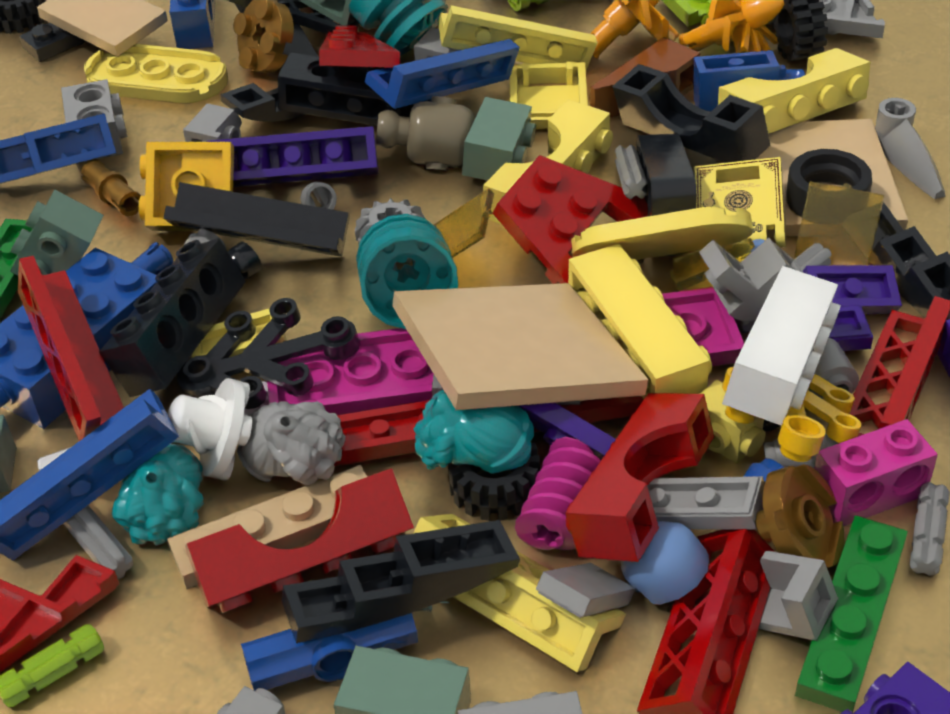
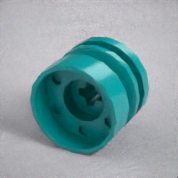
(399, 21)
(395, 241)

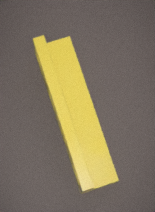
(537, 42)
(519, 608)

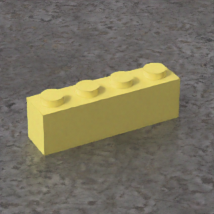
(640, 321)

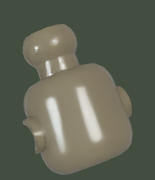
(431, 133)

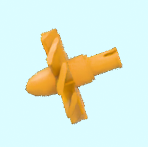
(624, 16)
(737, 22)

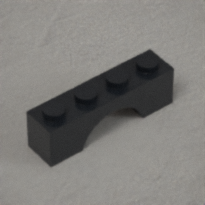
(655, 106)

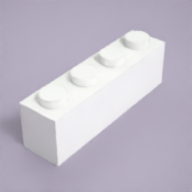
(783, 347)

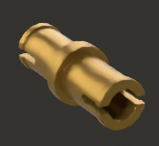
(111, 187)

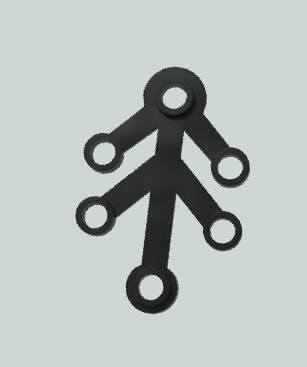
(205, 373)

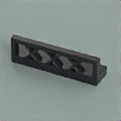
(259, 219)

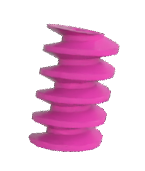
(555, 487)

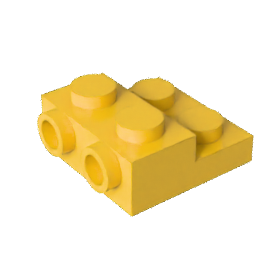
(185, 162)

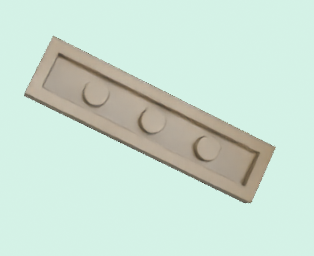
(275, 522)

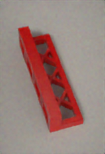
(68, 347)
(917, 358)
(725, 634)

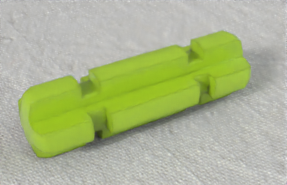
(50, 665)

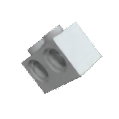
(95, 99)

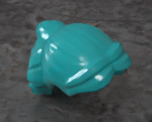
(482, 437)
(161, 496)

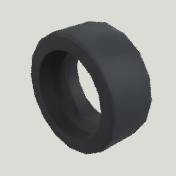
(825, 166)

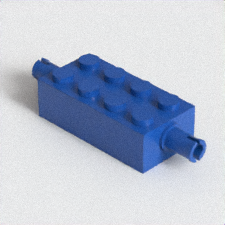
(106, 295)

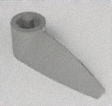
(905, 147)

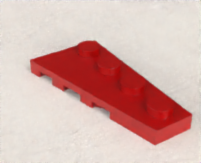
(356, 49)

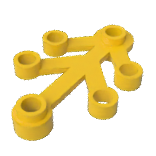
(802, 435)

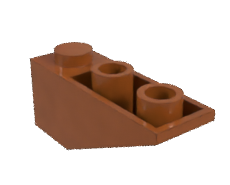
(663, 56)

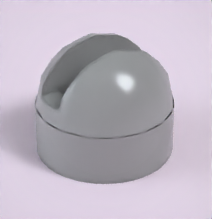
(323, 192)

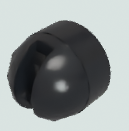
(245, 259)

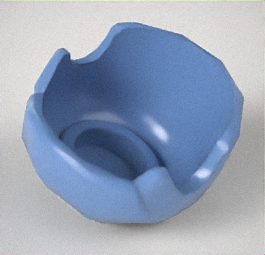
(669, 566)

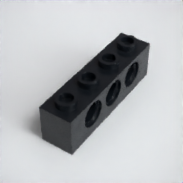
(330, 91)
(172, 317)

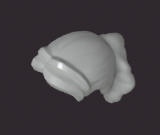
(293, 442)

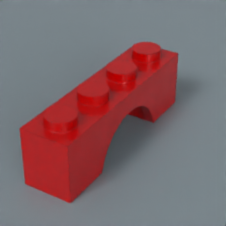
(614, 508)
(235, 563)

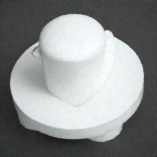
(214, 425)

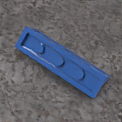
(444, 73)
(83, 473)

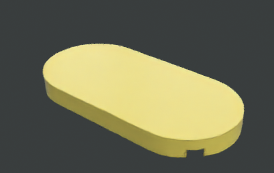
(159, 73)
(667, 232)

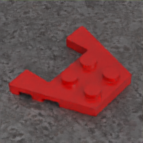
(554, 205)
(32, 618)

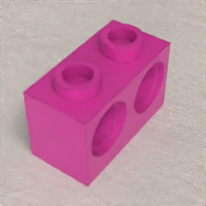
(876, 470)

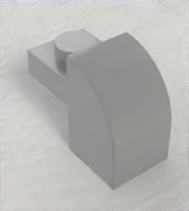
(746, 283)

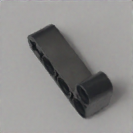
(668, 174)

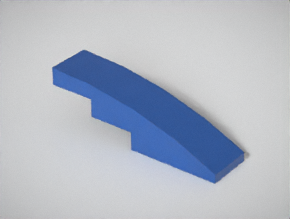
(55, 148)

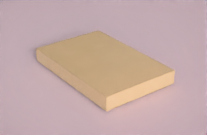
(105, 23)

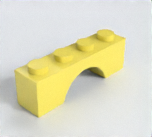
(830, 83)
(575, 139)

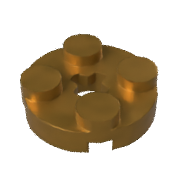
(263, 35)
(799, 515)

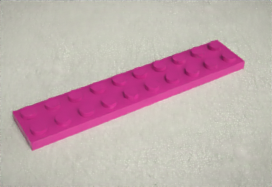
(394, 372)

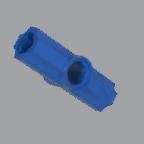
(281, 660)

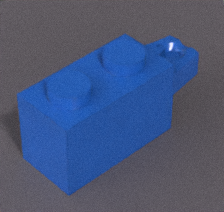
(723, 69)

